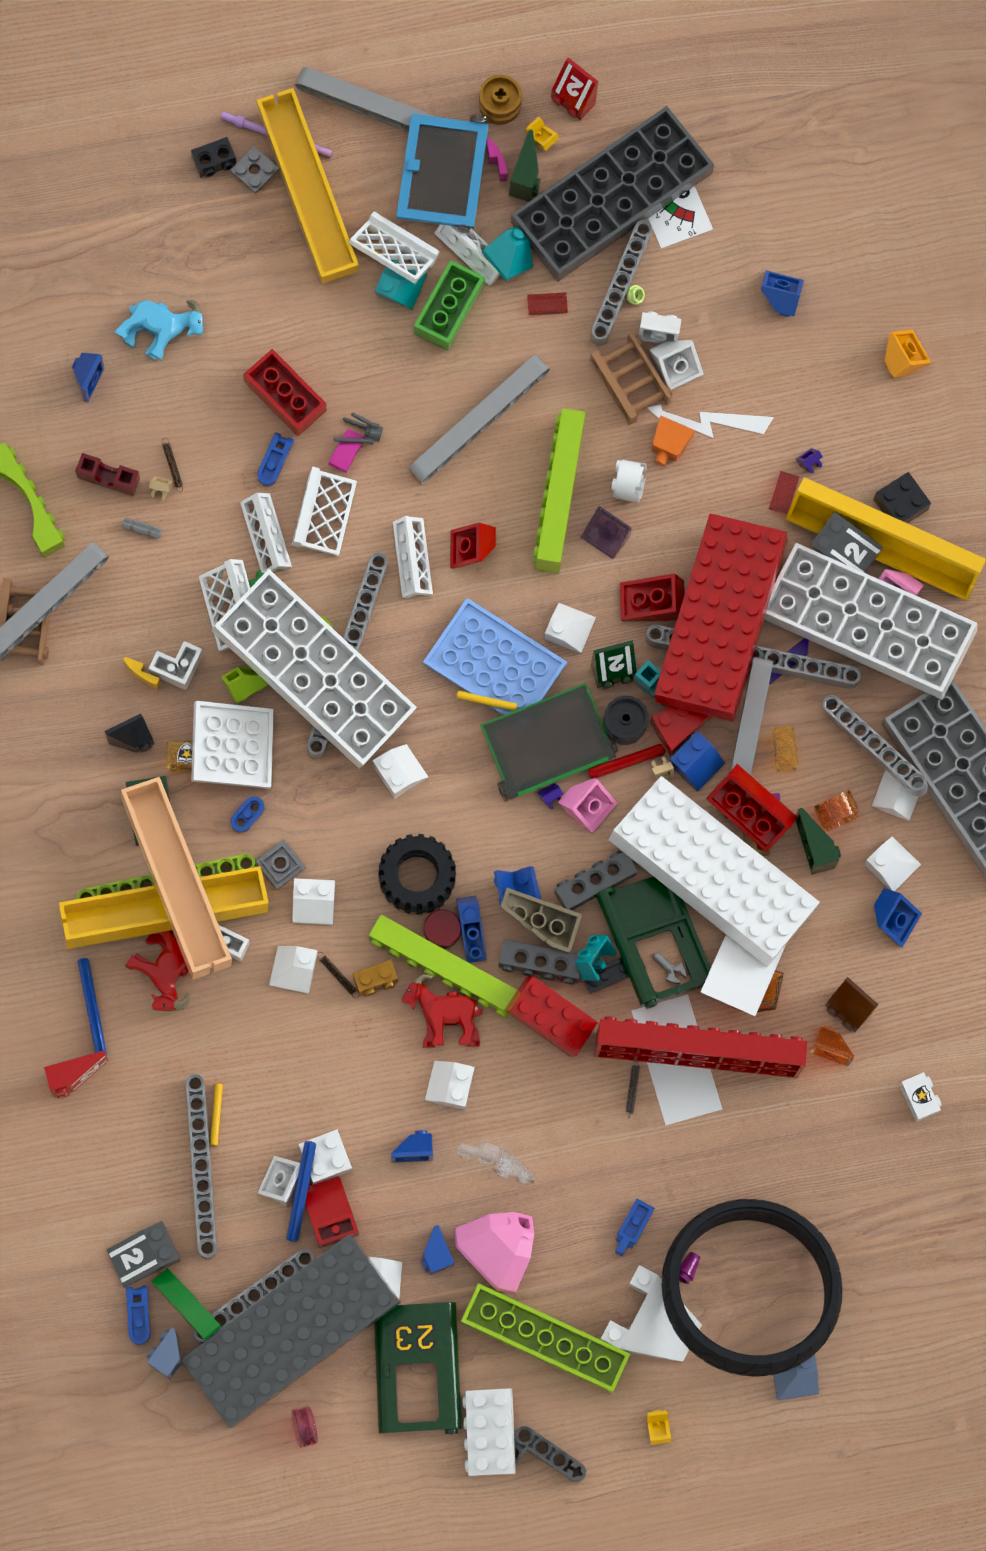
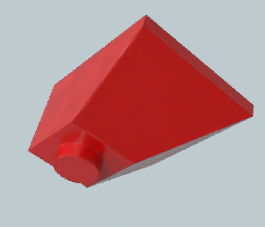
(471, 544)

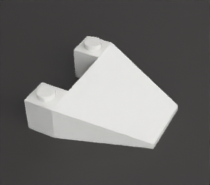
(651, 1330)

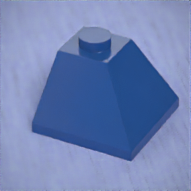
(782, 292)
(87, 372)
(896, 915)
(414, 1148)

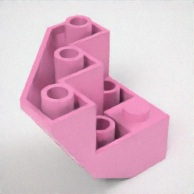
(498, 1247)

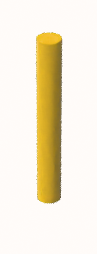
(486, 700)
(216, 1114)

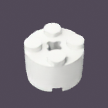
(629, 480)

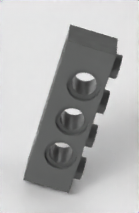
(571, 901)
(511, 949)

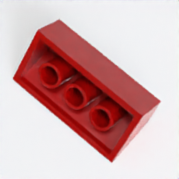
(751, 807)

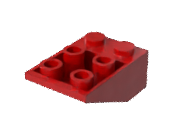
(330, 1212)

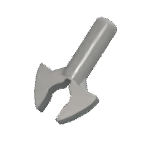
(670, 968)

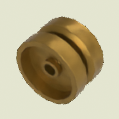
(500, 99)

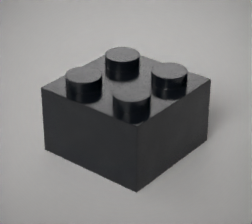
(902, 499)

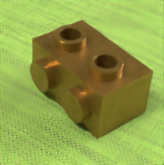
(375, 978)

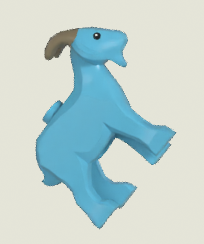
(161, 323)

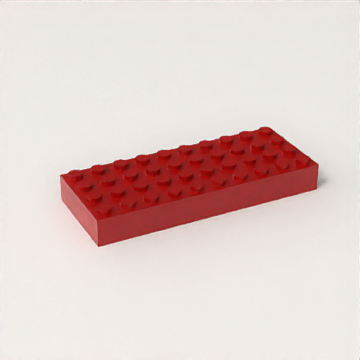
(721, 617)
(700, 1047)

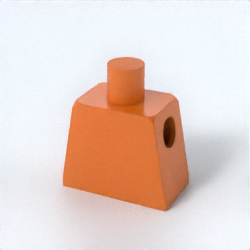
(670, 440)

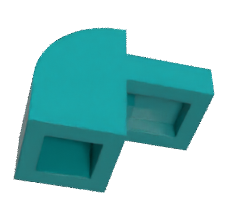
(647, 678)

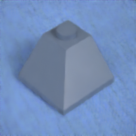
(798, 1381)

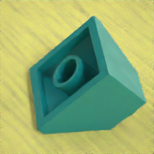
(510, 253)
(399, 289)

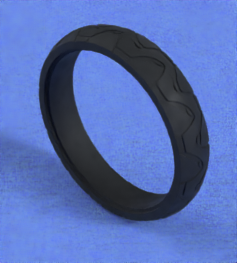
(775, 1215)

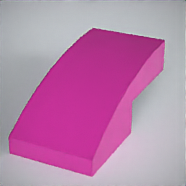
(496, 157)
(345, 452)

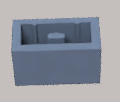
(167, 1355)

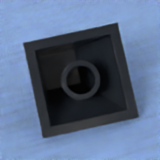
(131, 735)

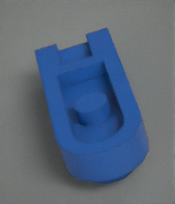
(274, 460)
(138, 1315)

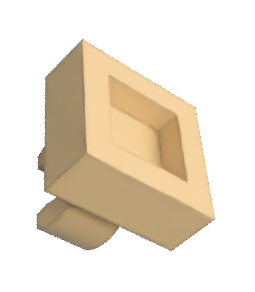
(160, 484)
(665, 770)

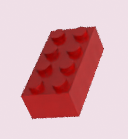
(285, 392)
(551, 1016)

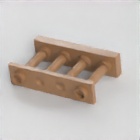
(621, 394)
(6, 610)

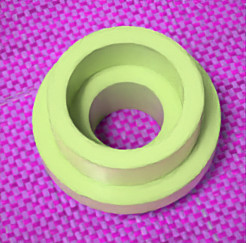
(635, 294)

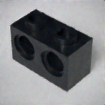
(211, 153)

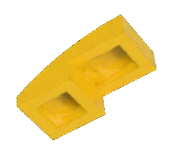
(137, 669)

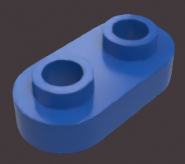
(247, 815)

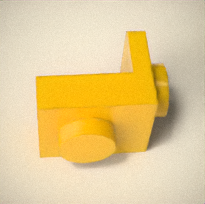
(543, 136)
(658, 1427)

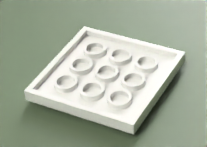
(232, 745)

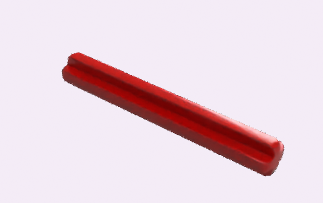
(626, 761)

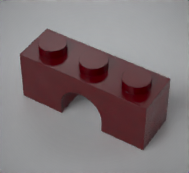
(117, 479)

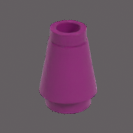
(688, 1268)

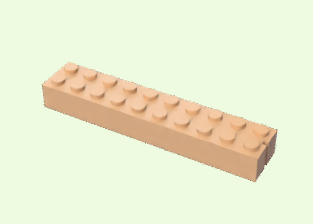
(176, 878)

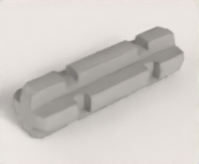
(141, 527)

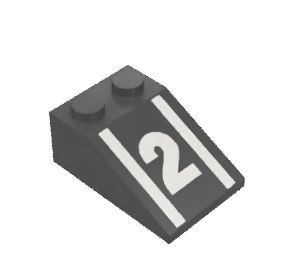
(846, 543)
(143, 1254)

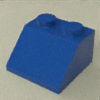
(697, 761)

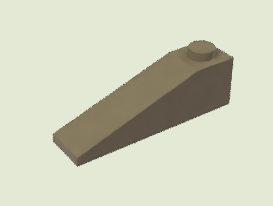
(546, 920)

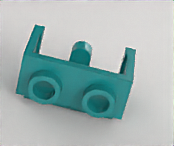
(590, 956)

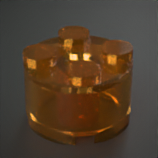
(837, 809)

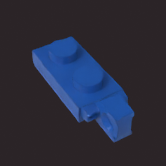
(633, 1225)

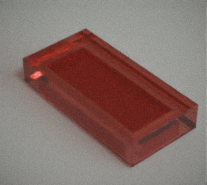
(547, 303)
(784, 492)

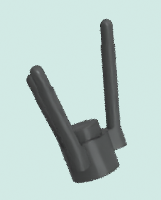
(372, 431)

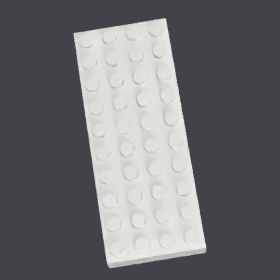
(870, 621)
(313, 668)
(713, 871)

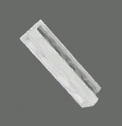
(468, 250)
(268, 530)
(408, 557)

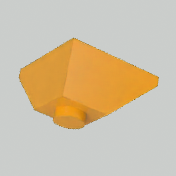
(904, 353)

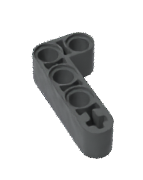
(547, 1458)

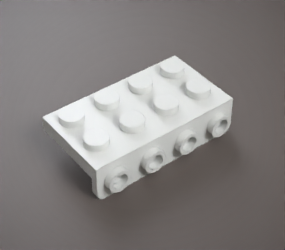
(489, 1432)

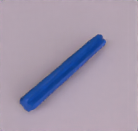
(91, 1005)
(301, 1191)

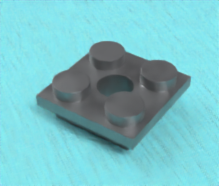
(252, 159)
(280, 876)

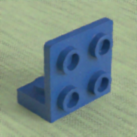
(520, 880)

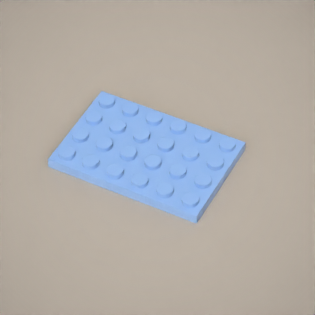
(493, 659)

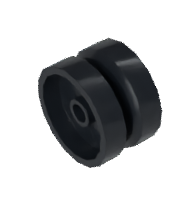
(635, 714)

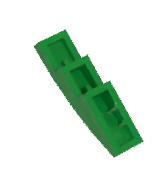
(186, 1304)

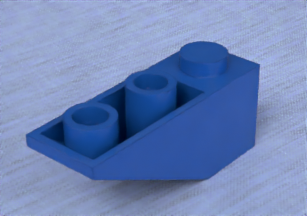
(471, 929)

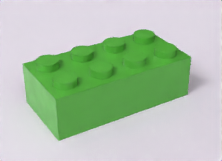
(449, 305)

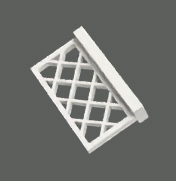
(398, 240)
(308, 505)
(236, 580)

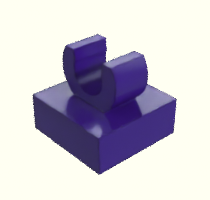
(809, 458)
(550, 793)

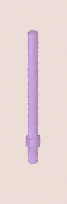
(241, 122)

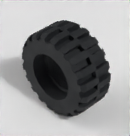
(417, 847)

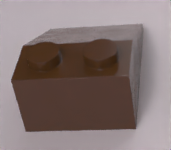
(851, 1005)

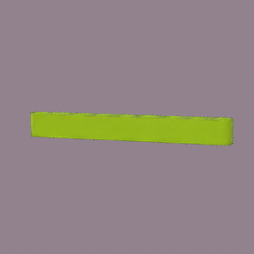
(215, 866)

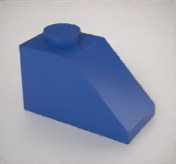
(436, 1253)

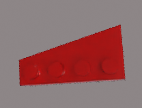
(676, 726)

